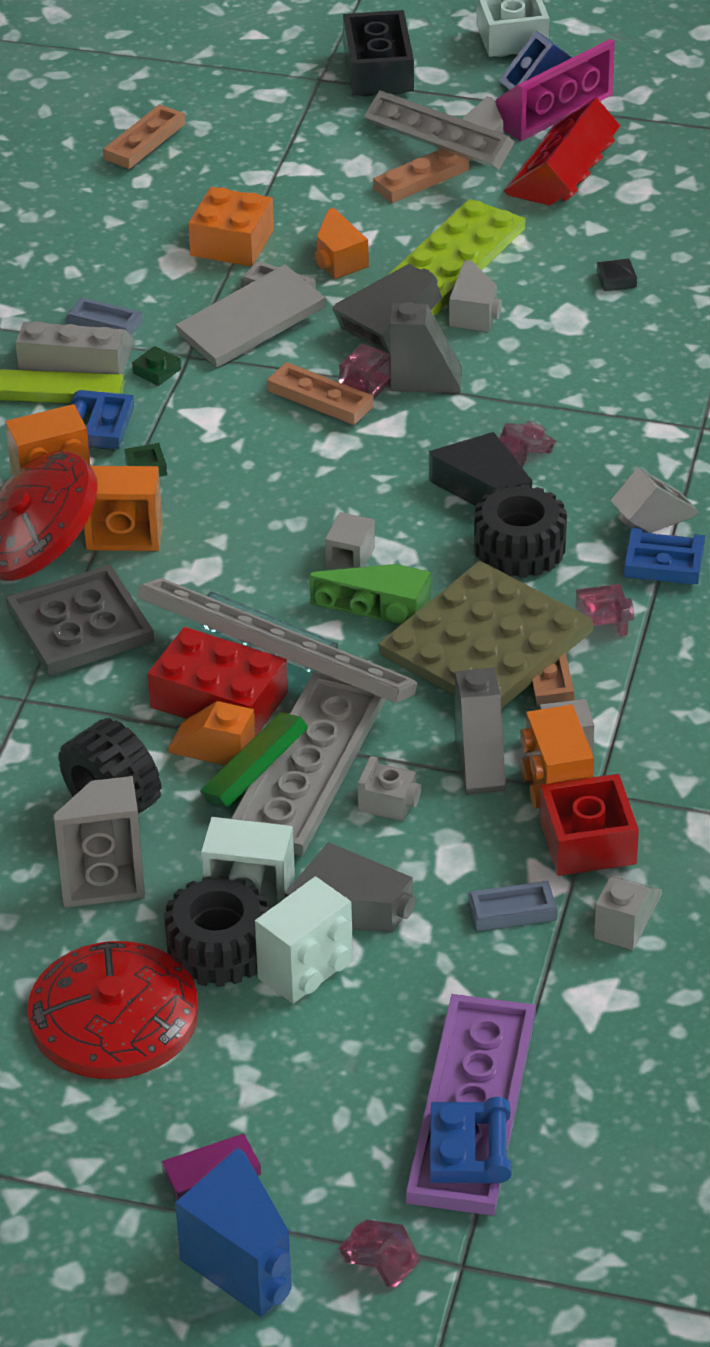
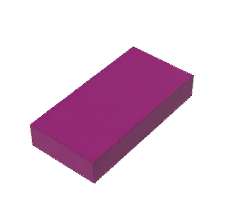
(189, 1168)

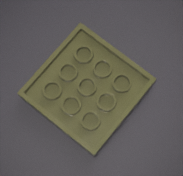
(483, 624)

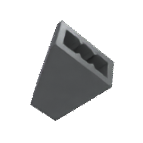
(369, 310)
(421, 352)
(479, 730)
(376, 892)

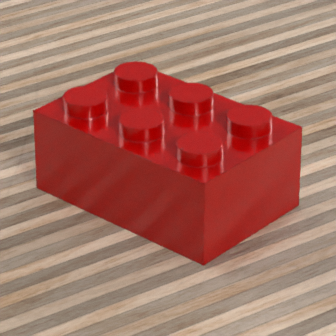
(209, 669)

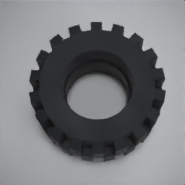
(520, 530)
(110, 752)
(214, 929)

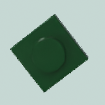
(156, 365)
(146, 456)

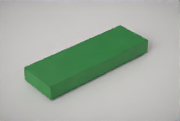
(254, 759)

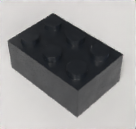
(378, 52)

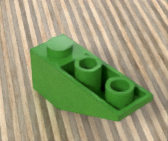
(375, 592)

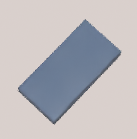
(100, 314)
(512, 905)

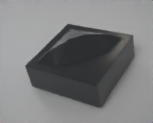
(616, 274)

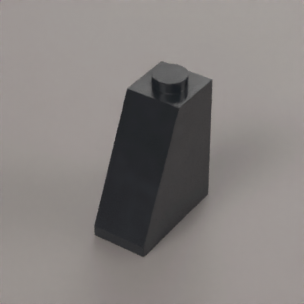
(475, 468)

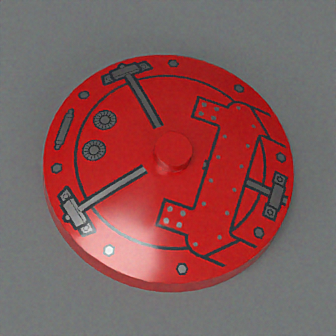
(43, 512)
(113, 1010)

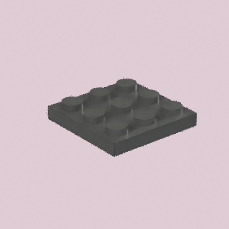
(80, 619)

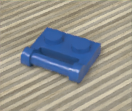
(108, 418)
(664, 557)
(454, 1142)

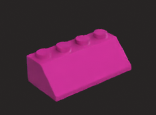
(558, 92)

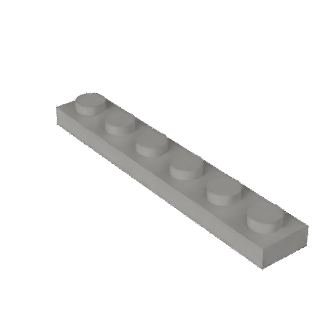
(439, 129)

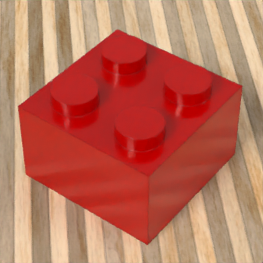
(588, 824)

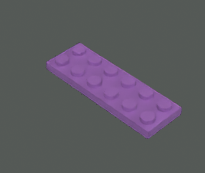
(477, 1059)

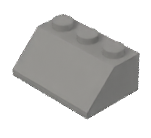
(72, 348)
(100, 844)

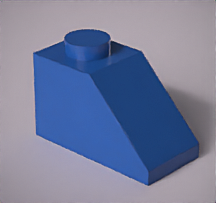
(534, 58)

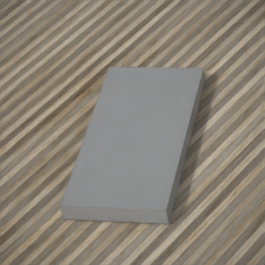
(251, 315)

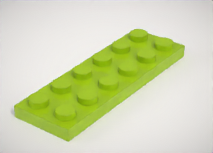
(471, 234)

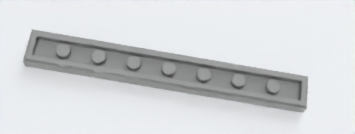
(278, 640)

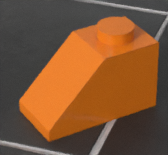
(340, 246)
(215, 733)

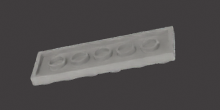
(309, 773)

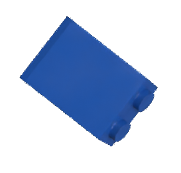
(236, 1235)

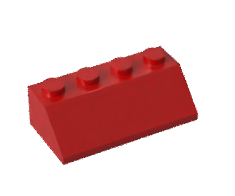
(565, 155)

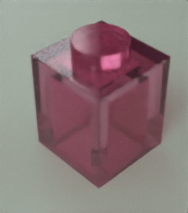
(366, 370)

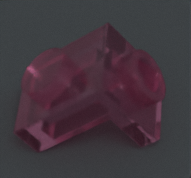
(526, 438)
(606, 606)
(383, 1247)

